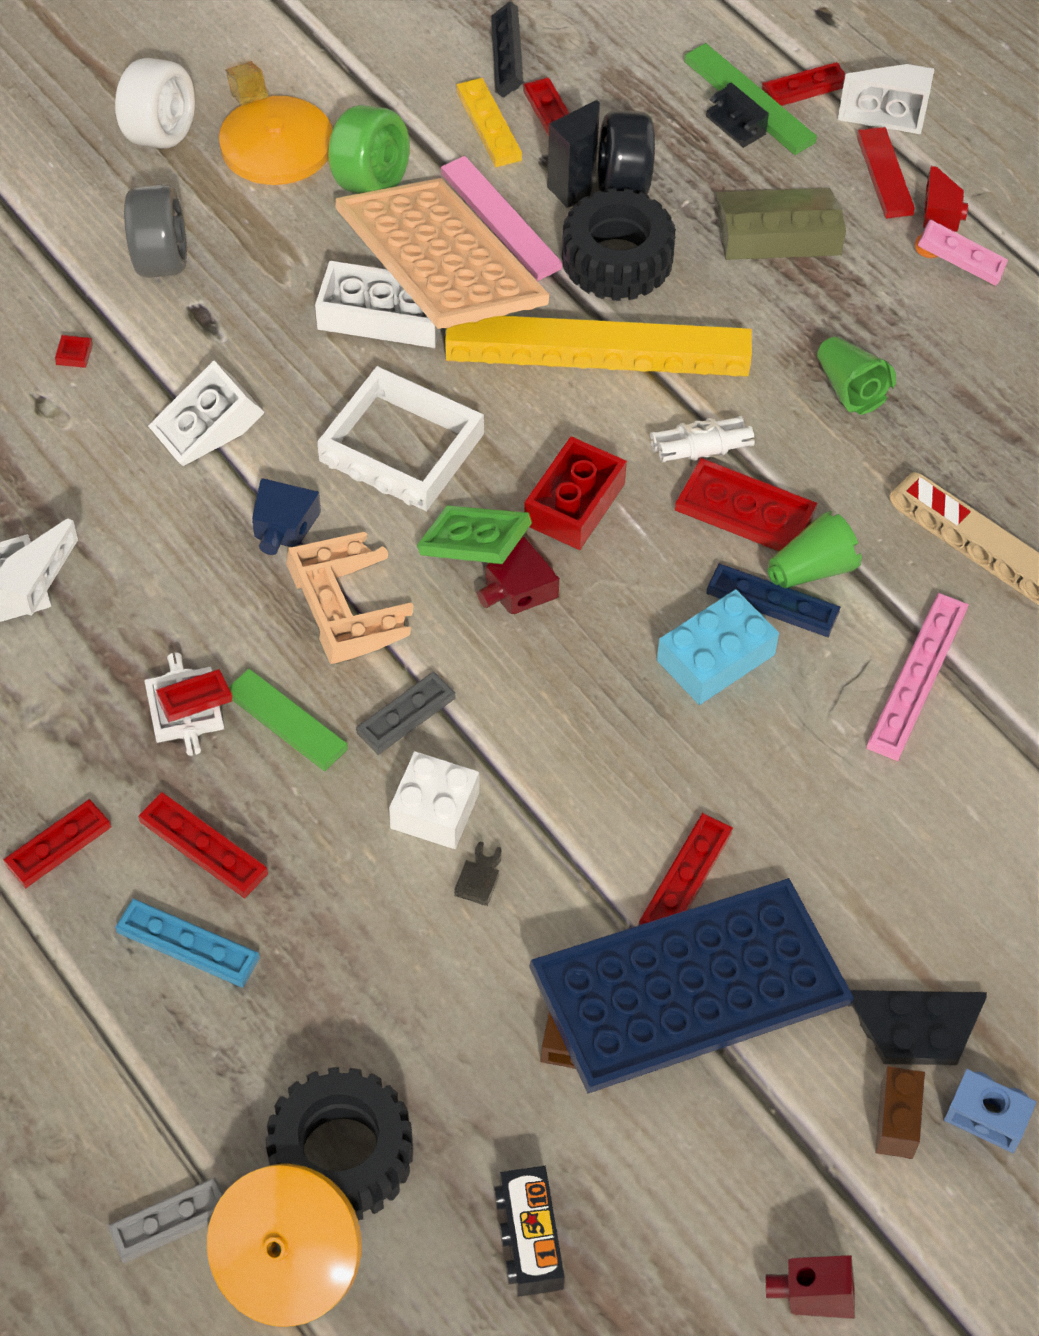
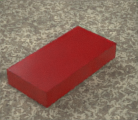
(194, 695)

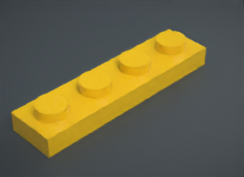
(489, 122)

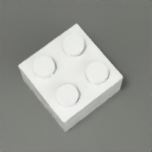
(434, 800)

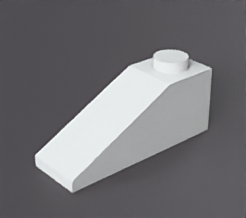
(33, 568)

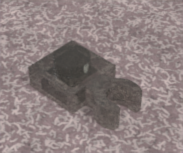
(479, 878)

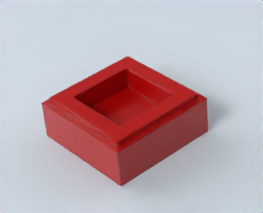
(73, 351)

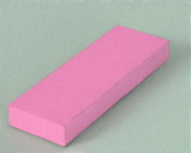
(963, 252)

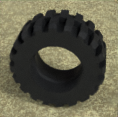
(621, 217)
(351, 1098)

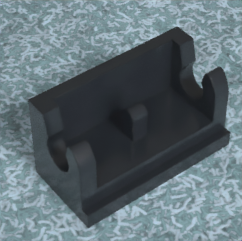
(738, 115)

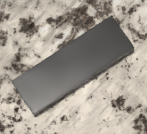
(405, 713)

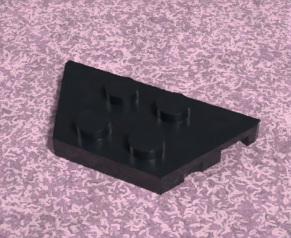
(918, 1024)

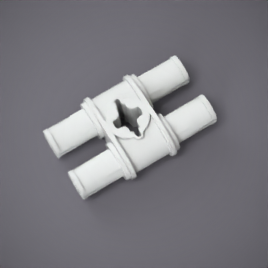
(702, 439)

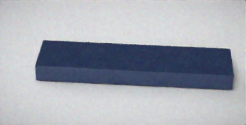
(776, 601)

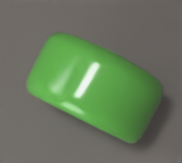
(368, 149)

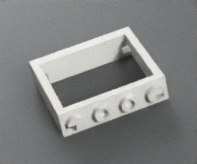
(417, 400)

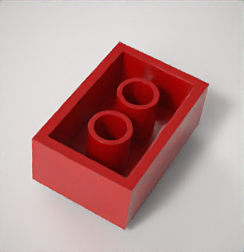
(575, 492)

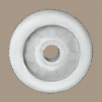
(155, 103)

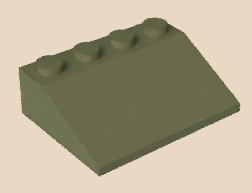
(780, 223)

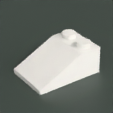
(887, 97)
(206, 415)

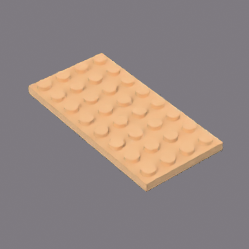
(441, 253)

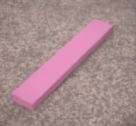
(501, 218)
(917, 677)

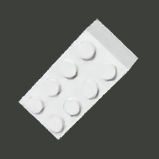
(371, 305)

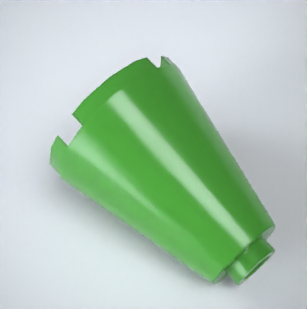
(856, 375)
(816, 553)

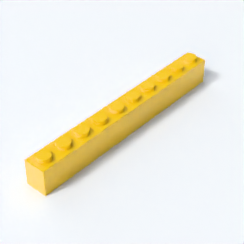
(602, 345)

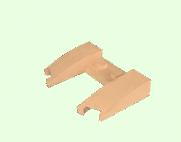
(342, 634)

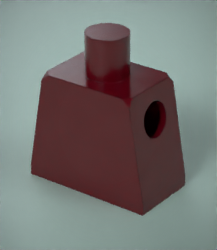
(520, 581)
(816, 1286)

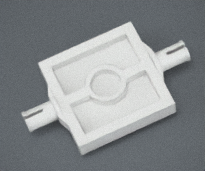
(188, 727)

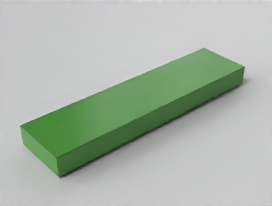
(287, 720)

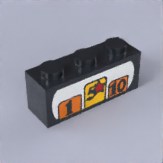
(529, 1231)

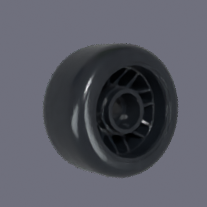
(626, 151)

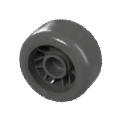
(155, 231)

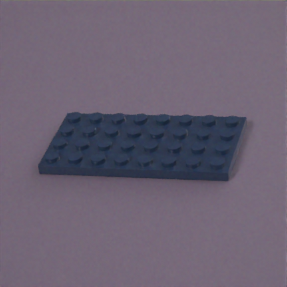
(689, 984)

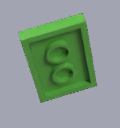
(474, 534)

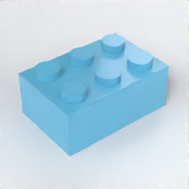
(717, 647)

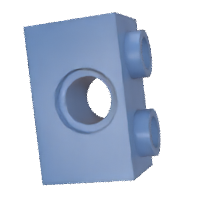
(1000, 1128)

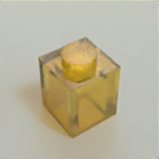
(246, 83)

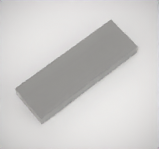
(165, 1220)

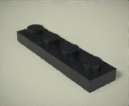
(507, 49)

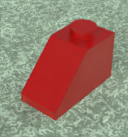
(944, 201)

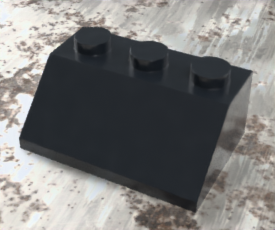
(573, 154)

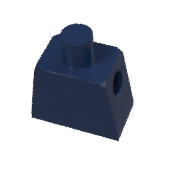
(283, 514)

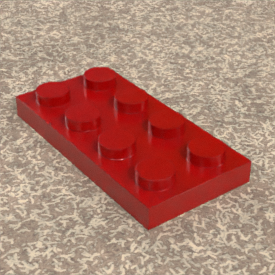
(744, 505)

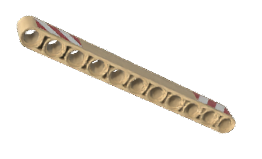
(969, 533)

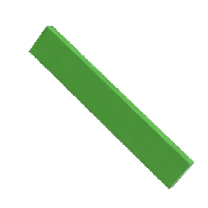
(781, 123)

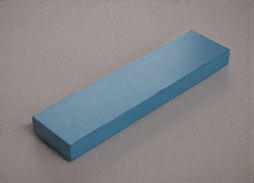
(187, 943)

